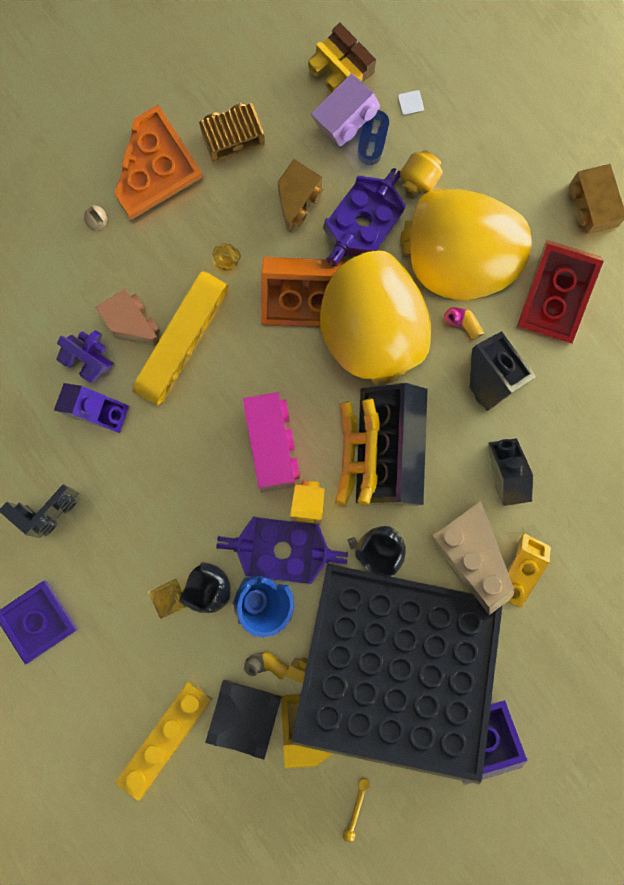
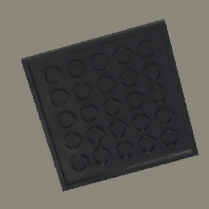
(399, 675)

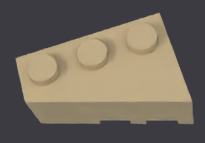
(475, 557)

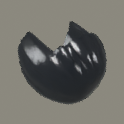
(381, 550)
(206, 589)

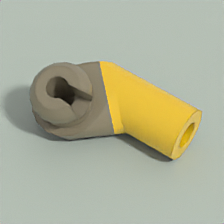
(265, 662)

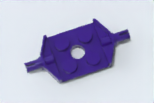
(373, 200)
(257, 545)

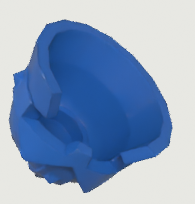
(263, 606)

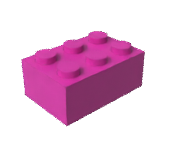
(271, 442)

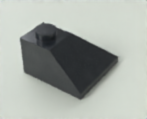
(497, 371)

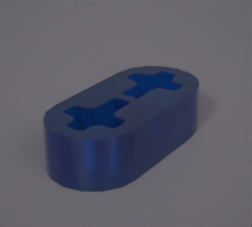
(379, 139)

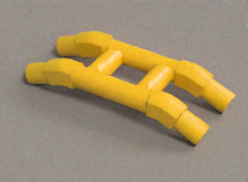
(352, 438)

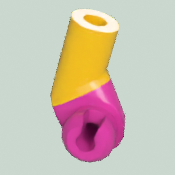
(464, 319)

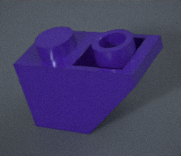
(91, 407)

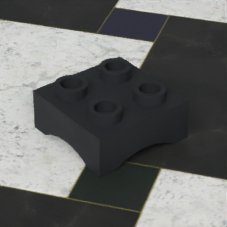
(243, 719)

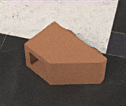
(125, 319)

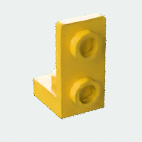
(527, 568)

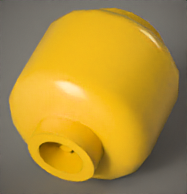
(421, 172)

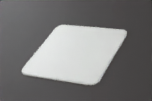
(411, 102)

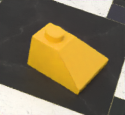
(295, 755)

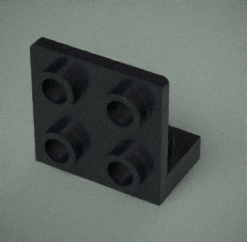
(43, 521)

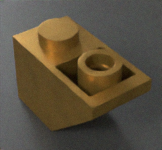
(297, 190)

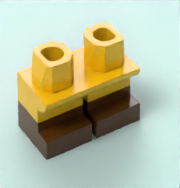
(341, 57)

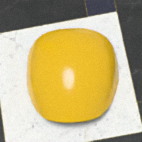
(465, 243)
(375, 318)

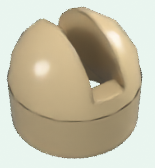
(90, 221)

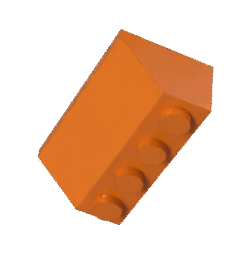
(294, 290)

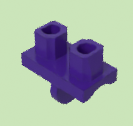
(85, 349)

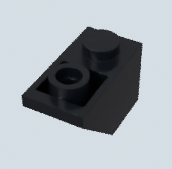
(511, 472)

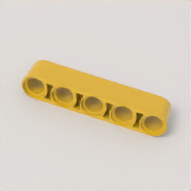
(180, 338)

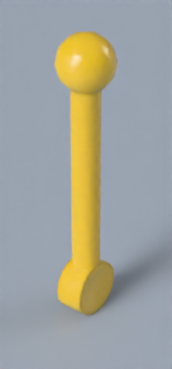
(363, 785)

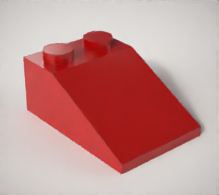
(560, 291)

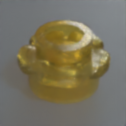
(226, 262)

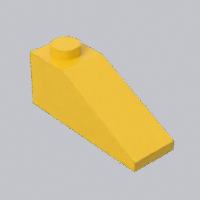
(307, 503)

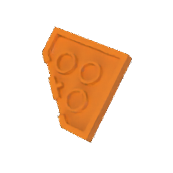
(153, 164)

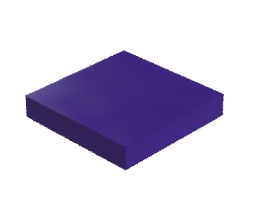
(36, 622)

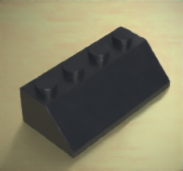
(399, 445)

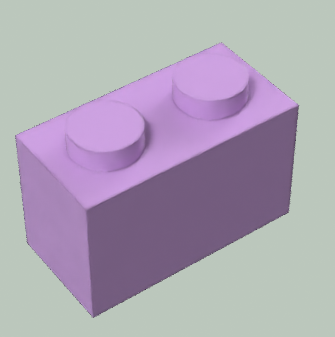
(346, 110)

